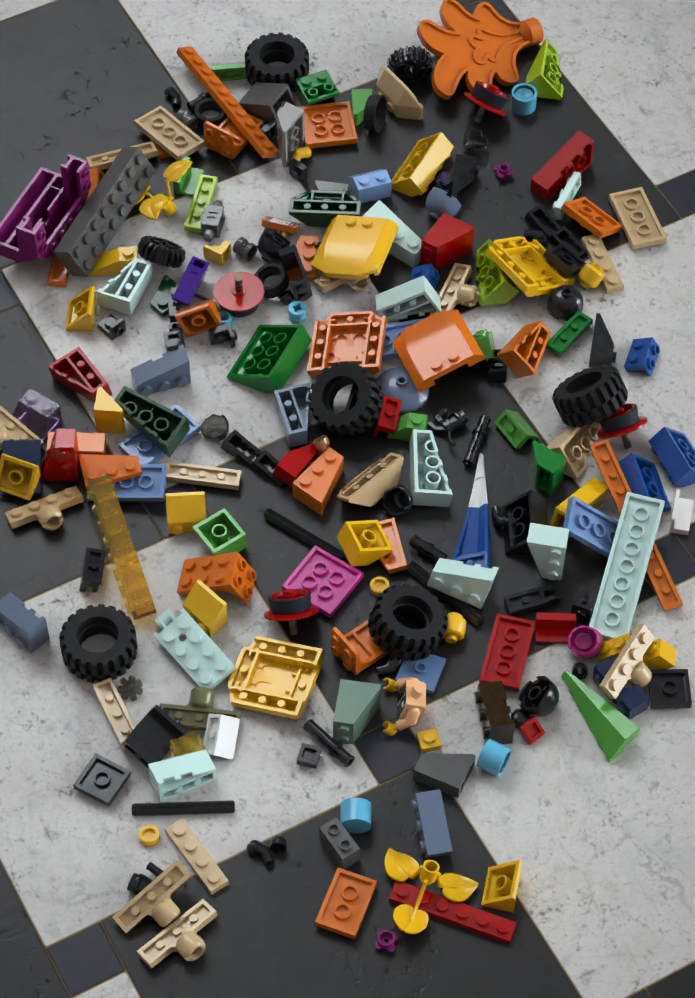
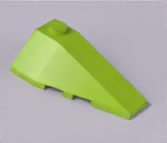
(493, 284)

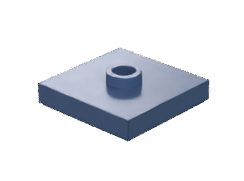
(426, 670)

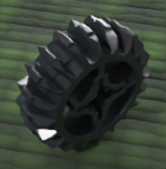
(411, 64)
(161, 251)

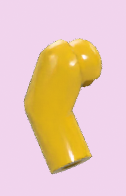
(300, 153)

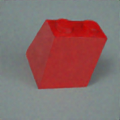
(446, 242)

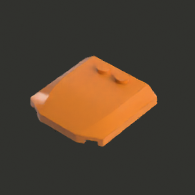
(348, 338)
(436, 347)

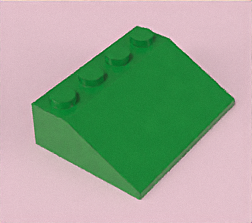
(270, 357)

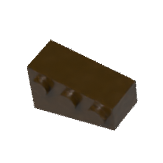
(494, 712)

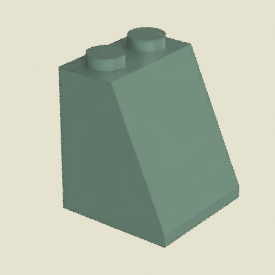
(354, 709)

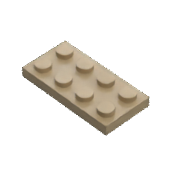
(169, 133)
(637, 218)

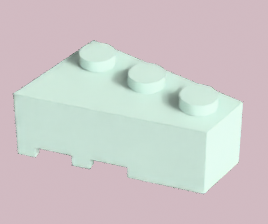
(127, 288)
(408, 299)
(548, 549)
(463, 581)
(181, 774)

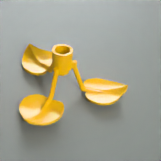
(152, 206)
(402, 866)

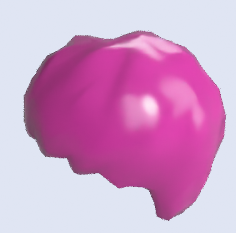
(585, 642)

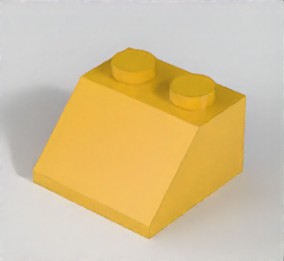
(184, 511)
(363, 542)
(206, 608)

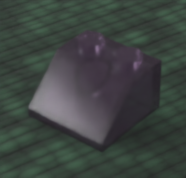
(37, 413)

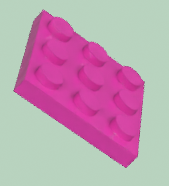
(326, 578)

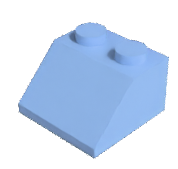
(371, 185)

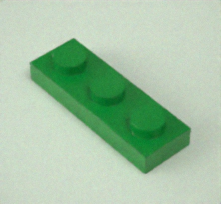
(569, 333)

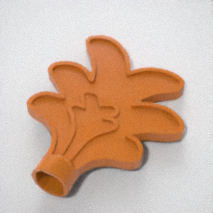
(475, 46)

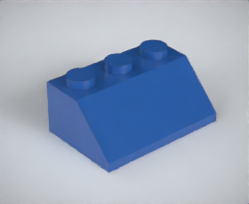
(676, 455)
(643, 478)

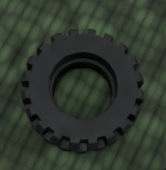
(276, 49)
(327, 387)
(590, 395)
(93, 622)
(398, 639)

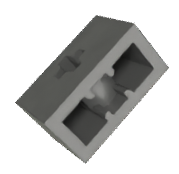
(339, 843)

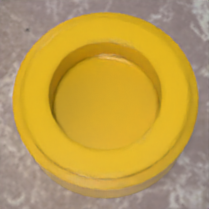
(378, 585)
(149, 835)

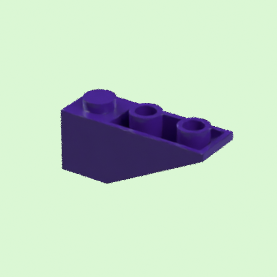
(190, 281)

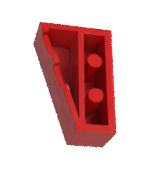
(79, 374)
(62, 457)

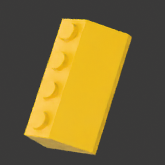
(422, 165)

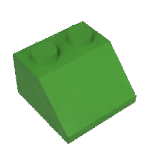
(221, 533)

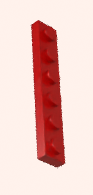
(454, 912)

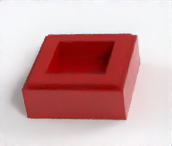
(531, 730)

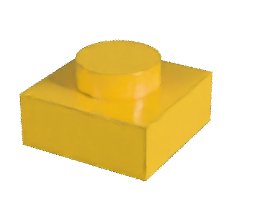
(428, 740)

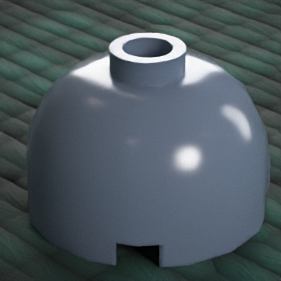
(439, 203)

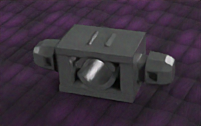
(212, 221)

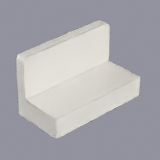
(681, 515)
(221, 735)

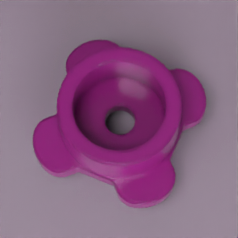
(503, 171)
(383, 935)

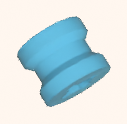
(299, 316)

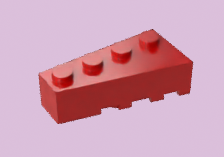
(573, 156)

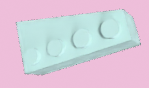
(406, 243)
(427, 475)

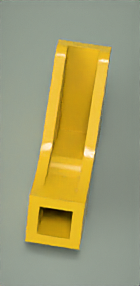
(658, 655)

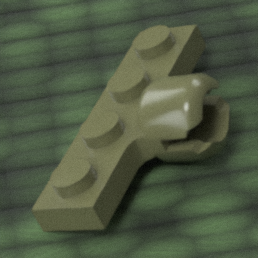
(197, 711)

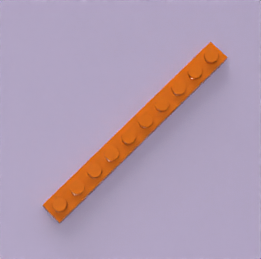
(227, 102)
(618, 488)

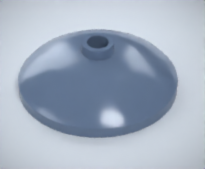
(405, 391)

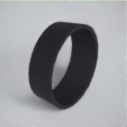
(375, 113)

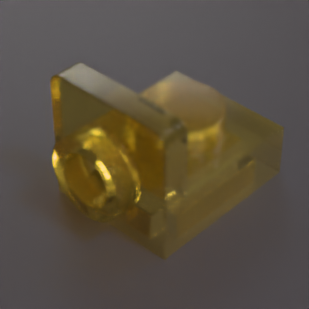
(187, 744)

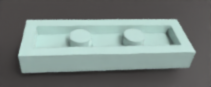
(567, 194)

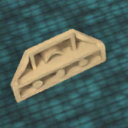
(398, 96)
(373, 482)

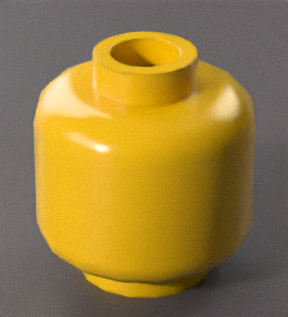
(591, 275)
(456, 628)

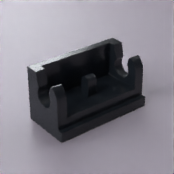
(92, 569)

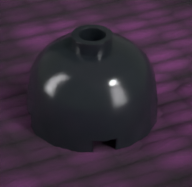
(270, 244)
(564, 302)
(539, 697)

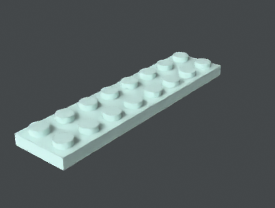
(626, 565)

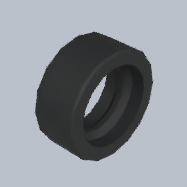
(206, 105)
(270, 270)

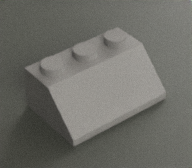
(290, 131)

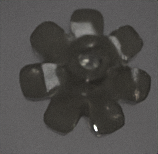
(130, 688)

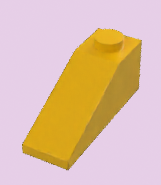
(114, 261)

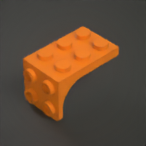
(226, 137)
(220, 573)
(356, 648)

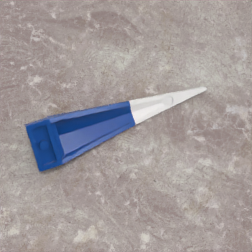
(475, 538)

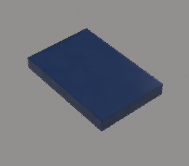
(25, 450)

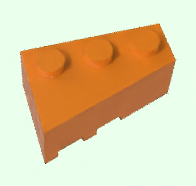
(525, 349)
(319, 480)

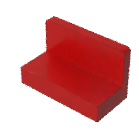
(388, 416)
(554, 627)

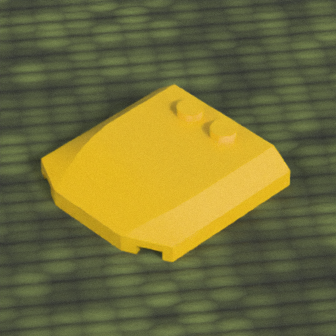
(354, 247)
(526, 266)
(275, 677)

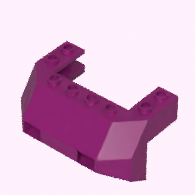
(48, 197)

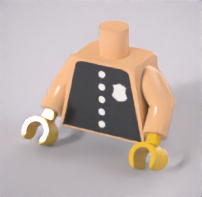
(410, 703)

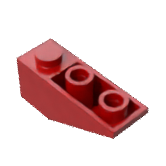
(295, 463)

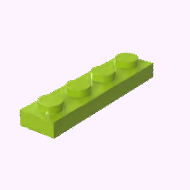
(202, 196)

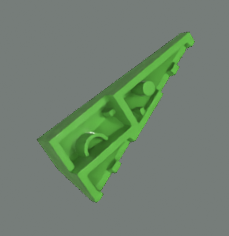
(606, 722)

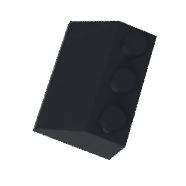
(520, 513)

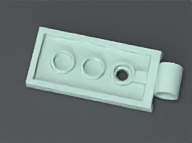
(196, 654)

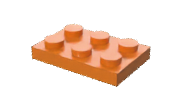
(591, 217)
(346, 903)

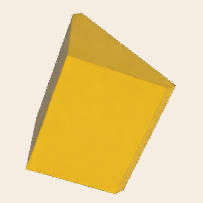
(82, 311)
(108, 414)
(18, 476)
(502, 886)

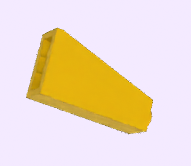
(591, 493)

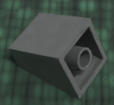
(265, 100)

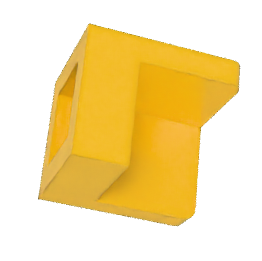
(216, 253)

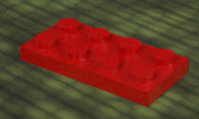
(507, 651)

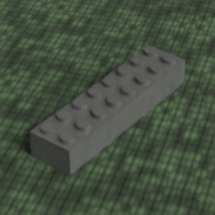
(104, 211)

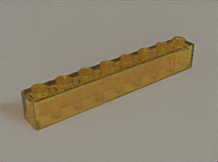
(121, 546)

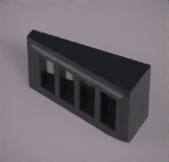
(497, 369)

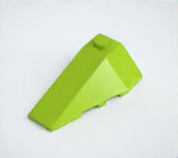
(545, 74)

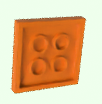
(329, 125)

